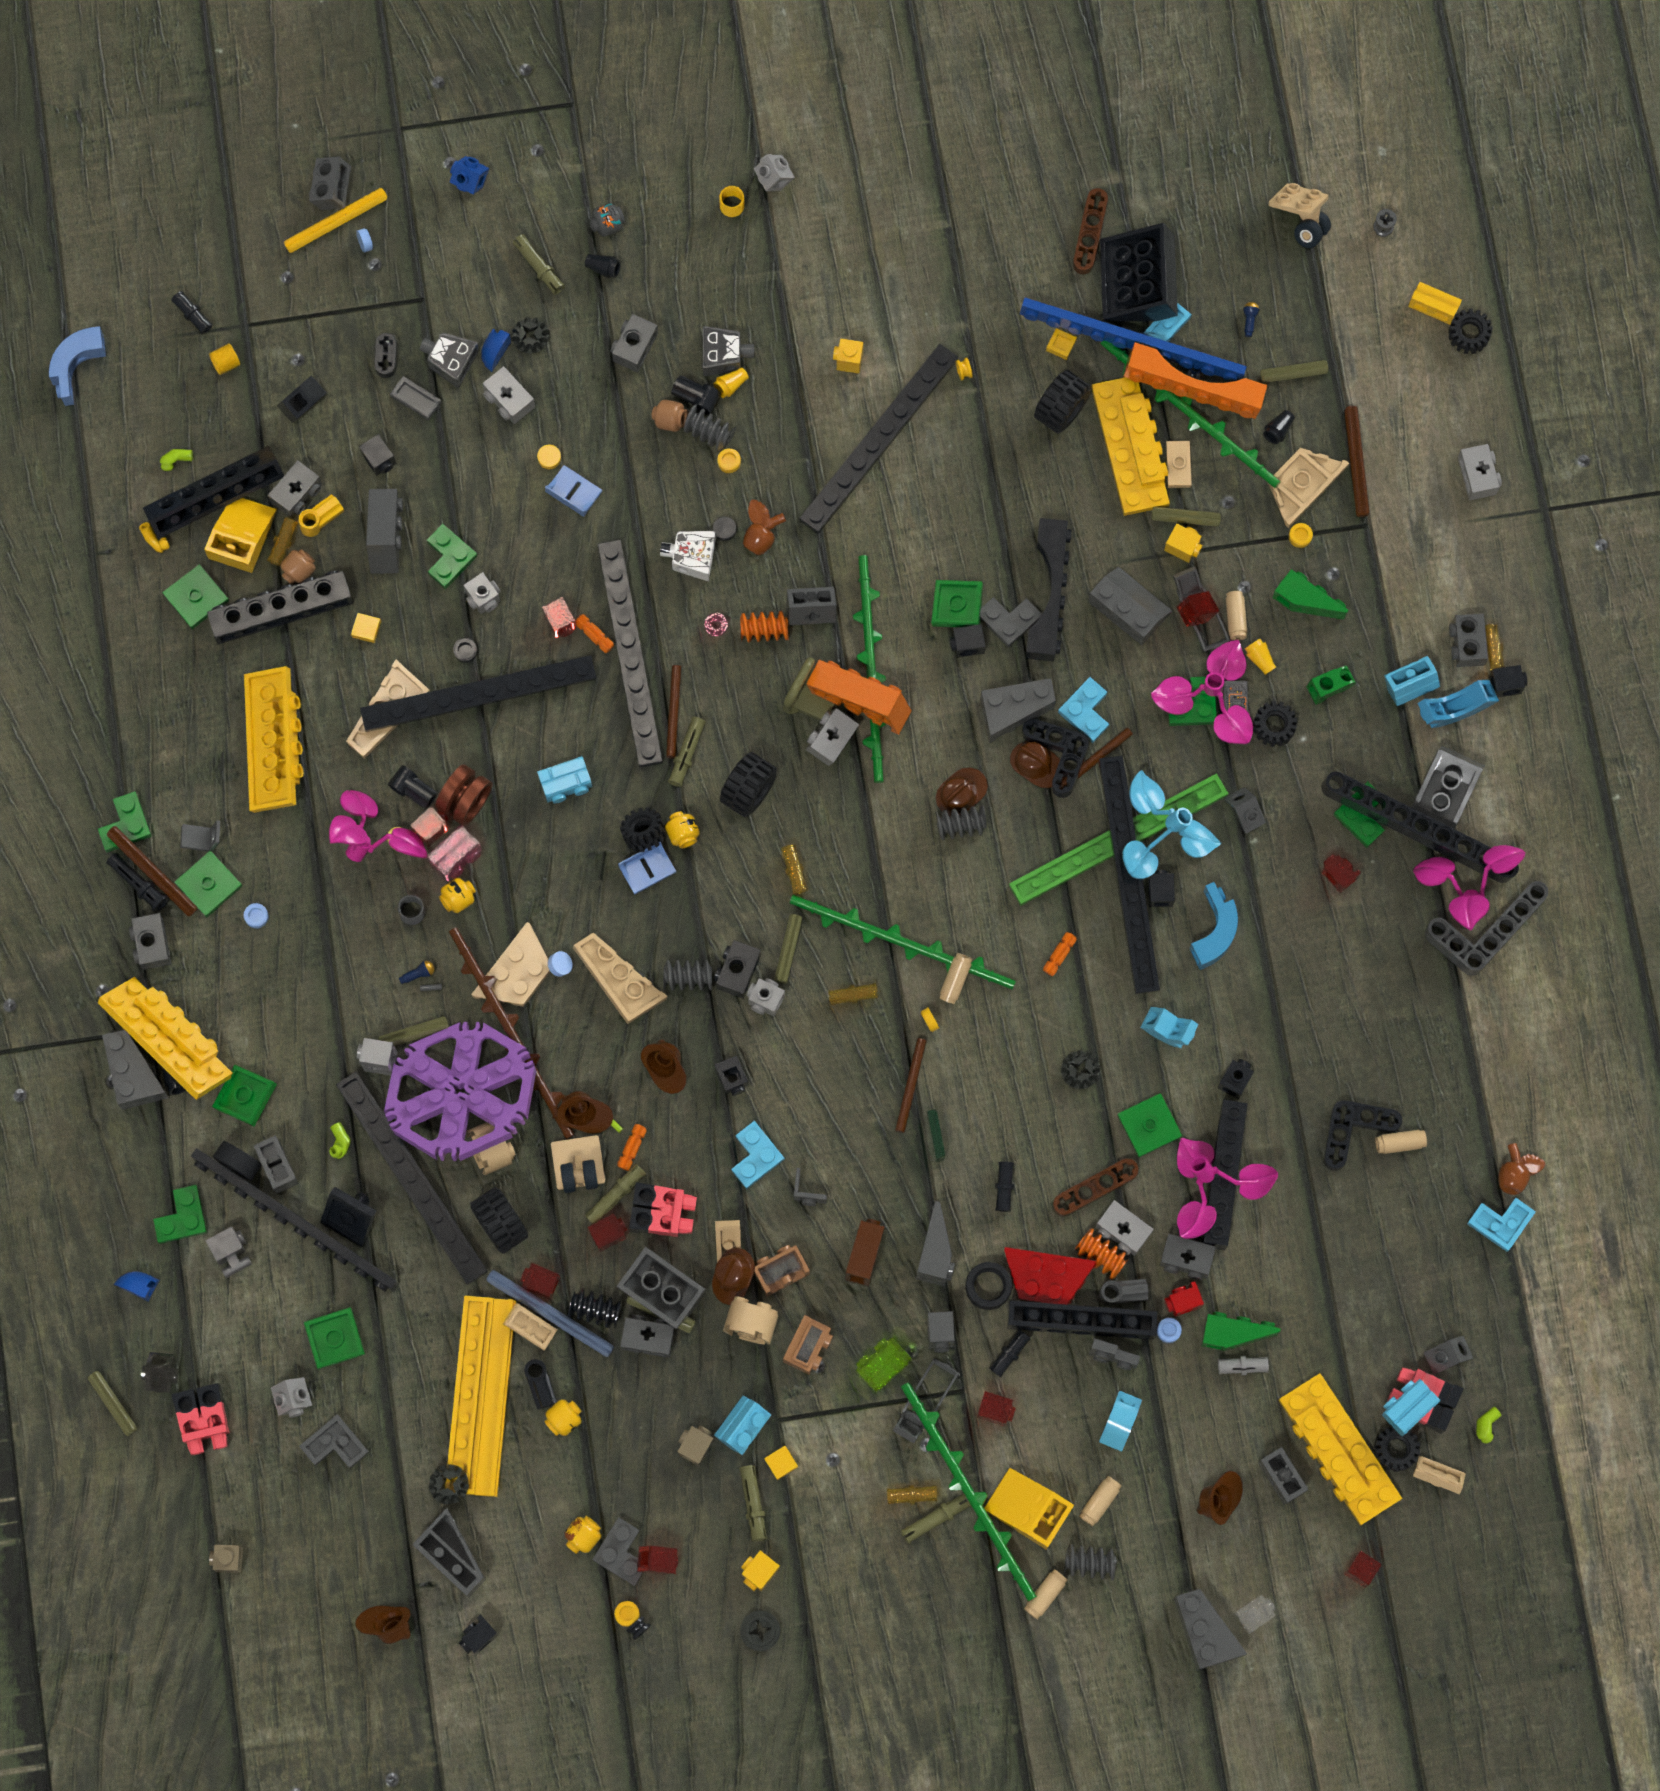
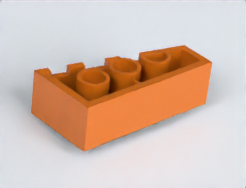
(860, 694)

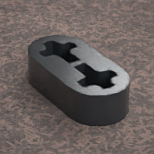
(391, 355)

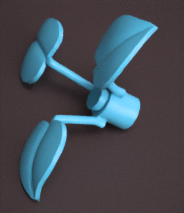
(1195, 840)

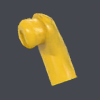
(151, 538)

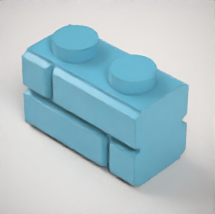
(1412, 681)
(565, 780)
(1410, 1406)
(742, 1425)

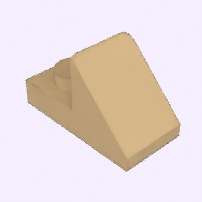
(727, 1236)

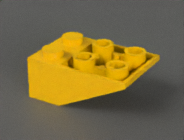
(240, 534)
(1028, 1508)

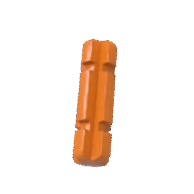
(594, 633)
(1059, 954)
(631, 1147)

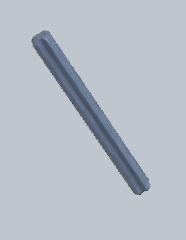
(550, 1313)

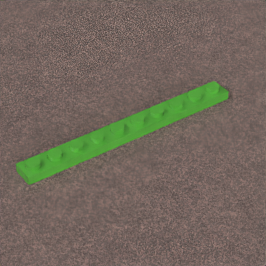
(1100, 848)

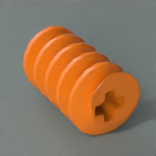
(764, 626)
(1102, 1254)

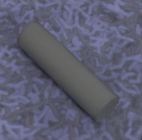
(431, 987)

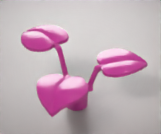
(1223, 663)
(346, 831)
(1471, 905)
(1196, 1160)

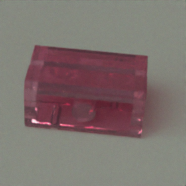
(454, 853)

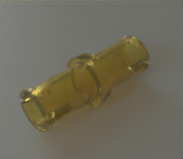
(282, 541)
(1494, 647)
(794, 869)
(853, 994)
(912, 1494)

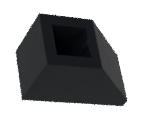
(301, 399)

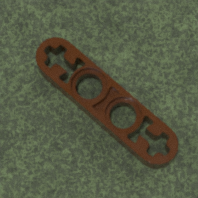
(1090, 231)
(1095, 1187)

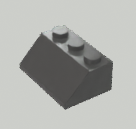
(1129, 605)
(661, 1288)

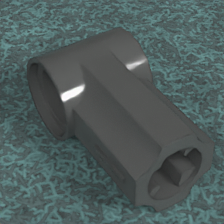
(1125, 1291)

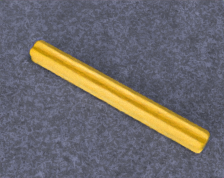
(335, 220)

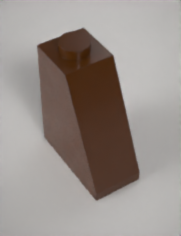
(864, 1252)

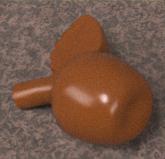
(758, 535)
(1516, 1173)

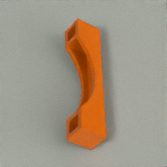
(1150, 367)

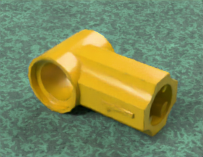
(321, 514)

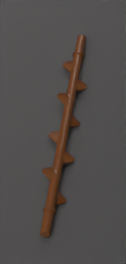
(508, 1022)

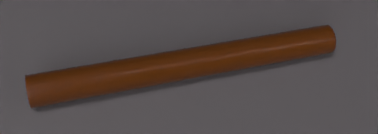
(673, 711)
(1101, 753)
(910, 1085)

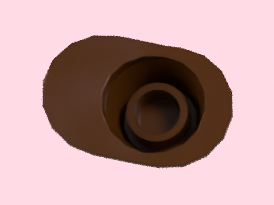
(1034, 763)
(961, 790)
(664, 1066)
(584, 1113)
(733, 1275)
(1221, 1498)
(385, 1622)

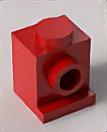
(1184, 1300)

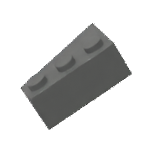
(383, 530)
(1015, 704)
(130, 1072)
(450, 1554)
(1206, 1632)

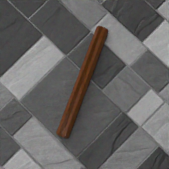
(1357, 461)
(152, 871)

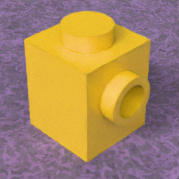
(848, 355)
(1184, 543)
(759, 1571)

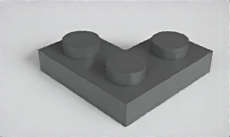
(1007, 625)
(1107, 1352)
(334, 1436)
(614, 1554)

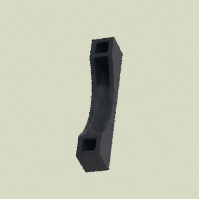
(1051, 543)

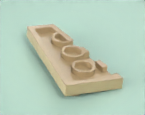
(396, 685)
(621, 983)

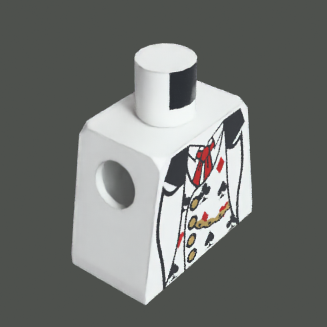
(691, 553)

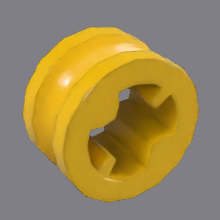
(964, 369)

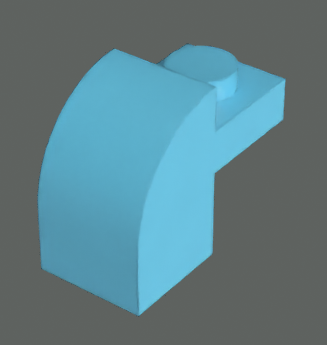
(1168, 1027)
(1120, 1421)

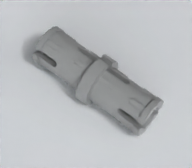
(1243, 1365)

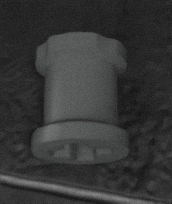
(1390, 219)

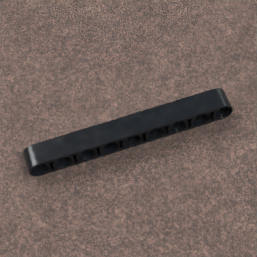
(1407, 826)

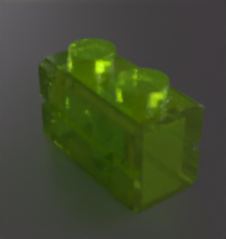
(883, 1364)

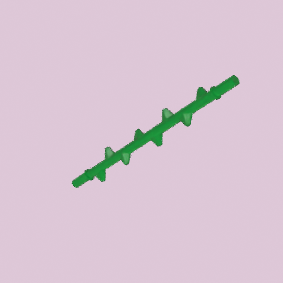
(1197, 421)
(868, 658)
(893, 936)
(976, 1499)

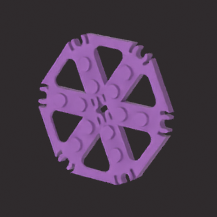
(456, 1106)

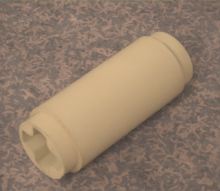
(1236, 615)
(955, 978)
(1401, 1141)
(1100, 1501)
(1046, 1594)

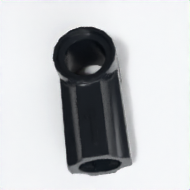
(703, 396)
(407, 784)
(541, 1386)

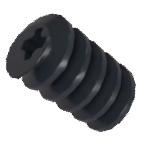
(595, 1308)

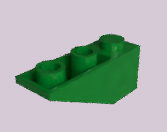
(1303, 597)
(1229, 1333)

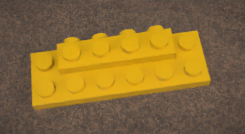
(1131, 445)
(272, 739)
(167, 1036)
(1339, 1449)

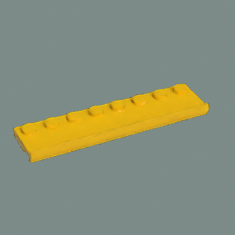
(481, 1393)

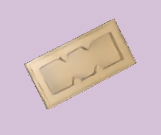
(1178, 464)
(530, 1326)
(1439, 1474)

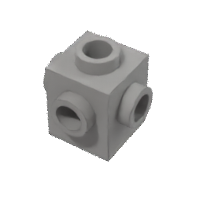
(773, 172)
(482, 593)
(768, 1004)
(291, 1397)

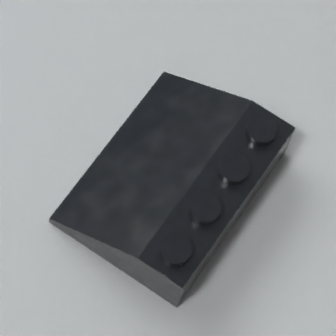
(1139, 275)

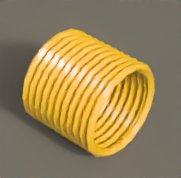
(727, 192)
(224, 359)

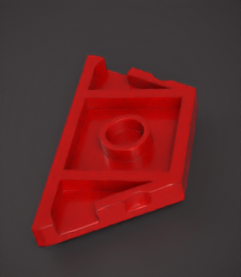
(1047, 1276)

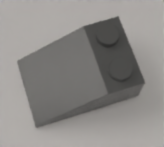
(1448, 786)
(936, 1256)

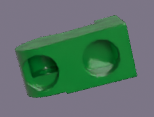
(1330, 684)

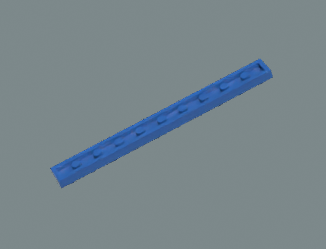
(1126, 338)

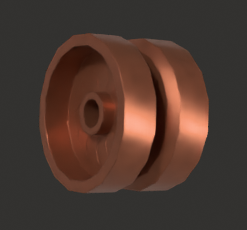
(464, 795)

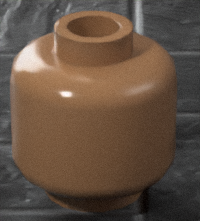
(669, 415)
(297, 566)

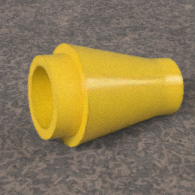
(730, 382)
(1260, 656)

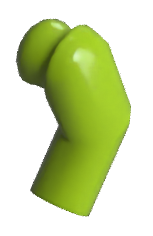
(175, 455)
(341, 1143)
(1484, 1425)

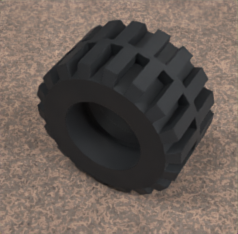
(1062, 401)
(748, 784)
(499, 1220)

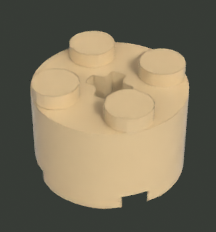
(494, 1157)
(751, 1321)

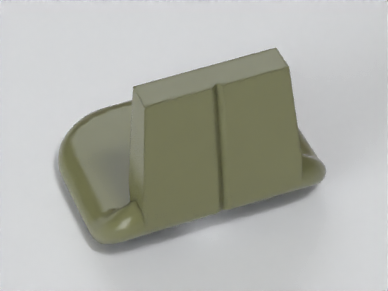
(805, 701)

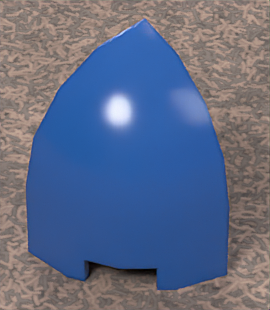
(494, 348)
(138, 1284)

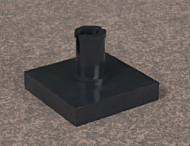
(349, 1215)

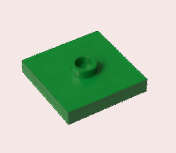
(195, 596)
(957, 603)
(208, 884)
(244, 1095)
(1149, 1125)
(334, 1338)

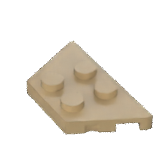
(1303, 481)
(518, 969)

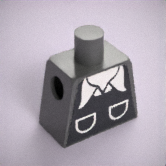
(723, 351)
(450, 356)

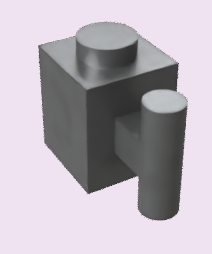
(226, 1247)

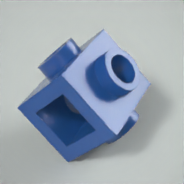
(468, 174)

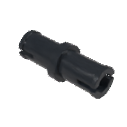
(191, 312)
(1004, 1187)
(1009, 1353)

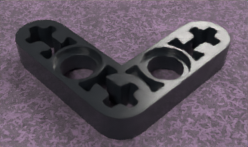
(1065, 746)
(1354, 1119)

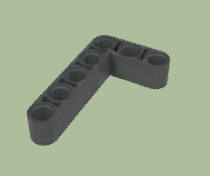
(1493, 934)

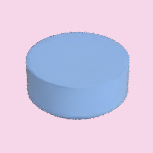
(364, 240)
(256, 915)
(560, 964)
(1168, 1330)

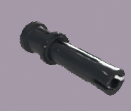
(145, 889)

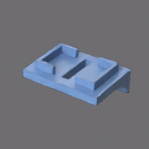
(563, 485)
(636, 874)

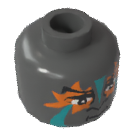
(607, 220)

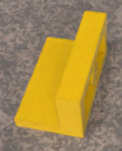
(1434, 303)

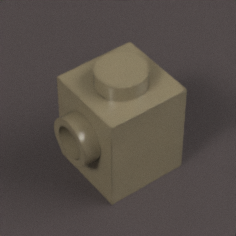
(695, 1444)
(226, 1558)

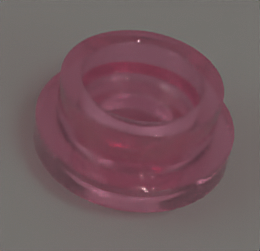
(712, 618)

